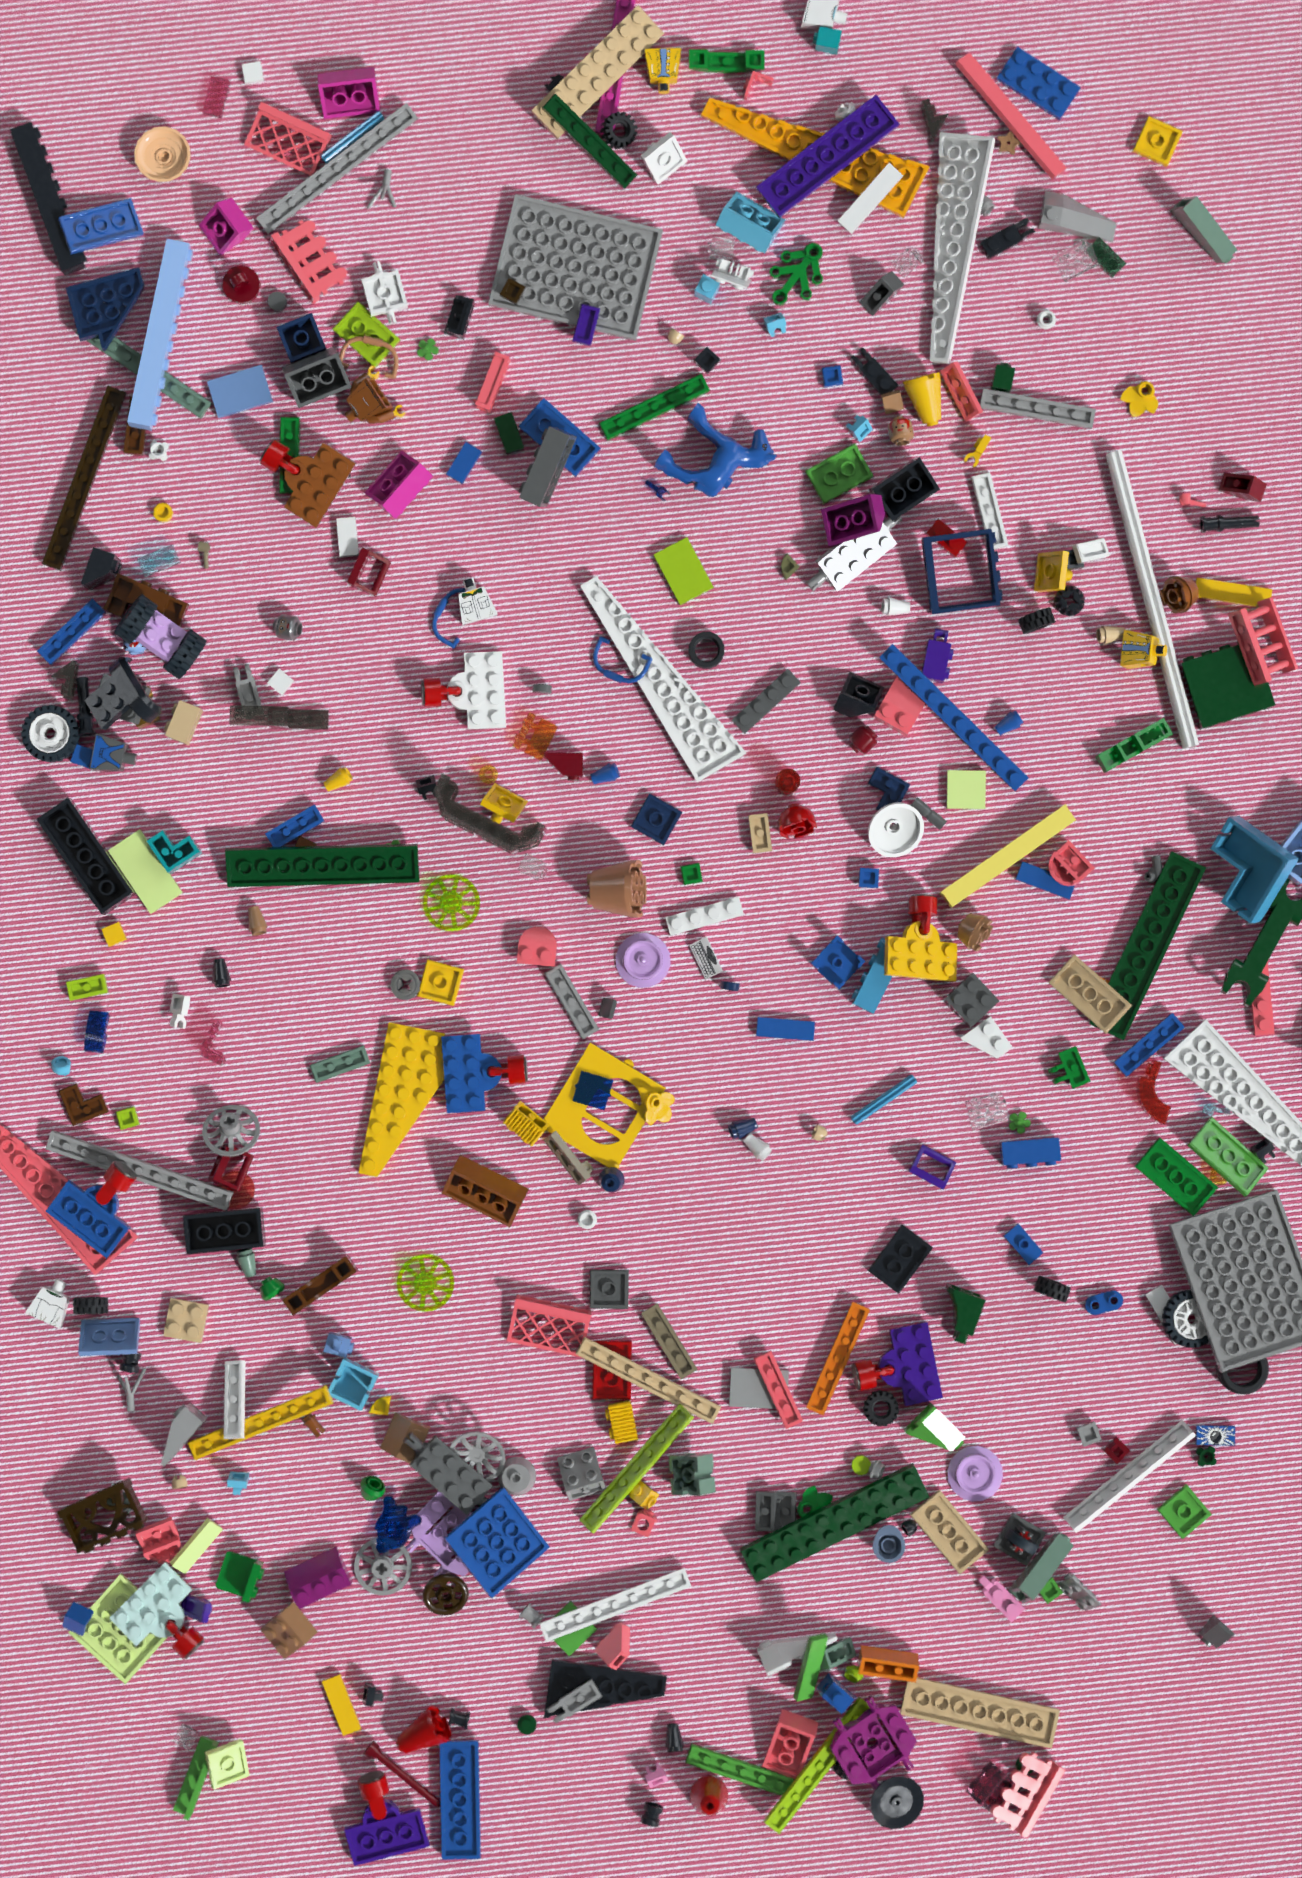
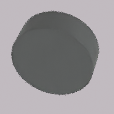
(277, 301)
(542, 689)

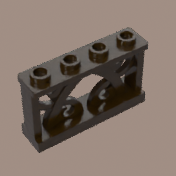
(78, 1508)

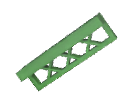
(194, 1778)

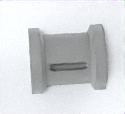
(531, 1615)

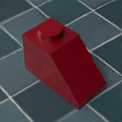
(1243, 486)
(567, 764)

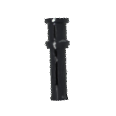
(1219, 523)
(85, 716)

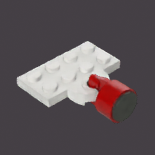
(475, 690)

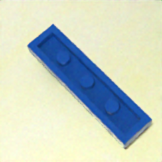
(71, 632)
(1149, 1044)

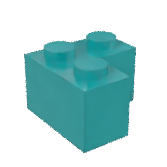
(171, 855)

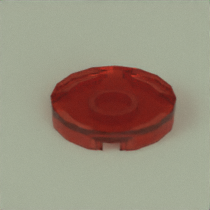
(246, 1193)

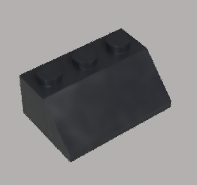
(905, 488)

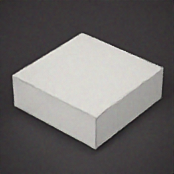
(253, 72)
(280, 682)

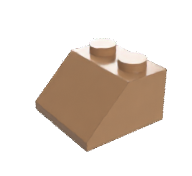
(397, 1431)

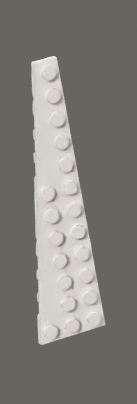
(960, 192)
(688, 721)
(1227, 1078)

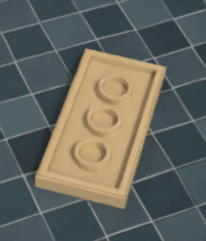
(1090, 994)
(949, 1531)

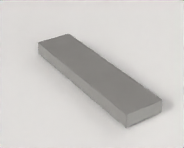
(571, 1001)

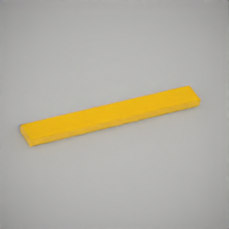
(263, 1421)

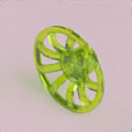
(451, 902)
(425, 1282)

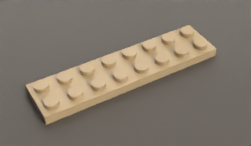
(602, 66)
(980, 1712)

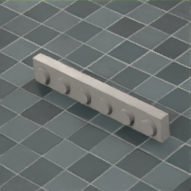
(1037, 408)

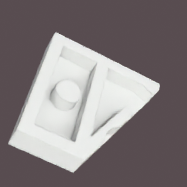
(988, 1038)

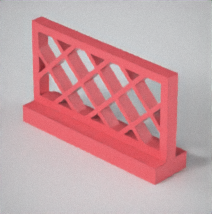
(295, 124)
(548, 1309)

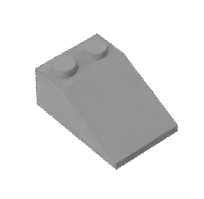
(182, 1428)

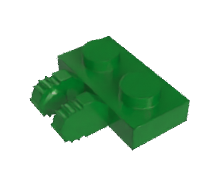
(1073, 1068)

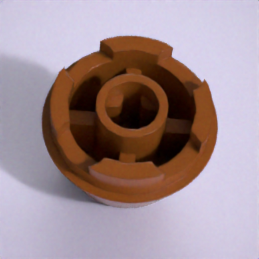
(1179, 593)

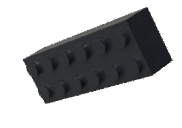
(86, 856)

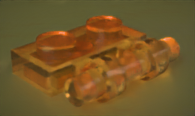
(540, 739)

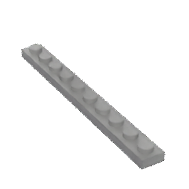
(337, 168)
(144, 1171)

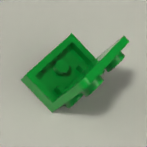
(240, 1575)

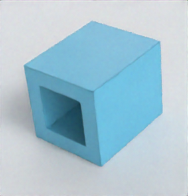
(707, 289)

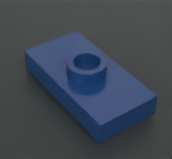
(1023, 1244)

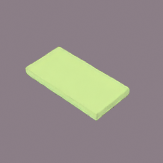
(145, 872)

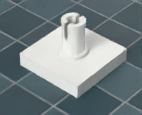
(663, 158)

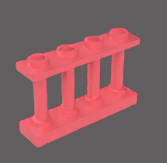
(1249, 644)

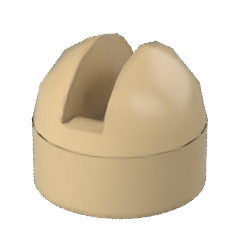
(674, 336)
(819, 1133)
(179, 1483)

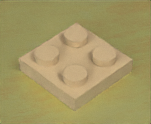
(186, 1320)

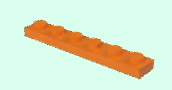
(837, 1358)

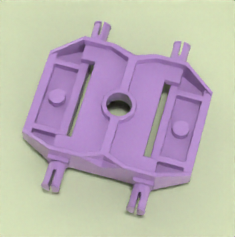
(434, 1540)

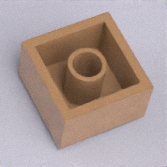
(289, 1630)

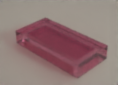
(216, 97)

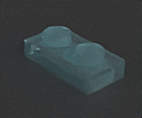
(159, 560)

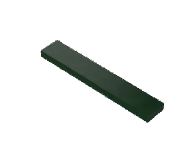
(589, 141)

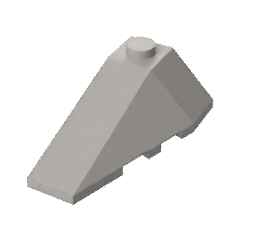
(1070, 217)

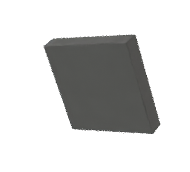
(609, 1289)

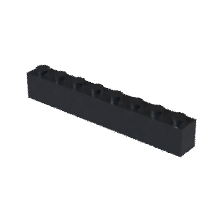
(46, 193)

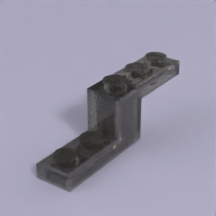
(279, 717)

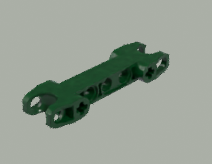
(1250, 971)

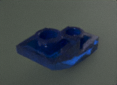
(96, 1031)

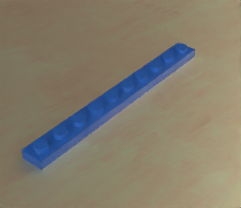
(953, 717)

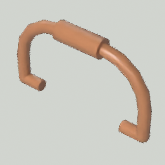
(376, 342)

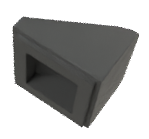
(607, 1008)

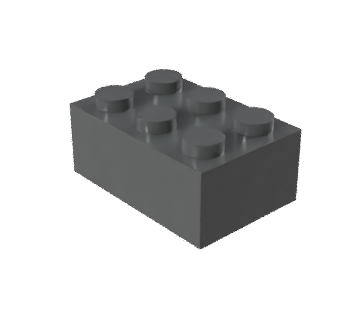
(316, 377)

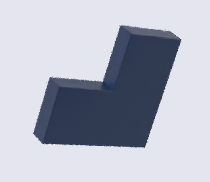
(892, 787)

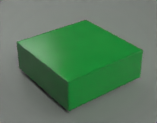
(691, 874)

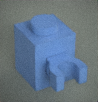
(338, 1345)

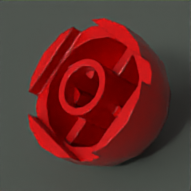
(796, 820)

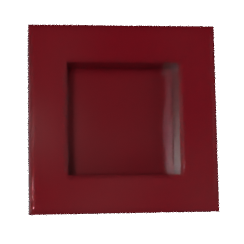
(1116, 1450)

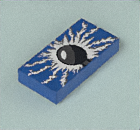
(1215, 1435)

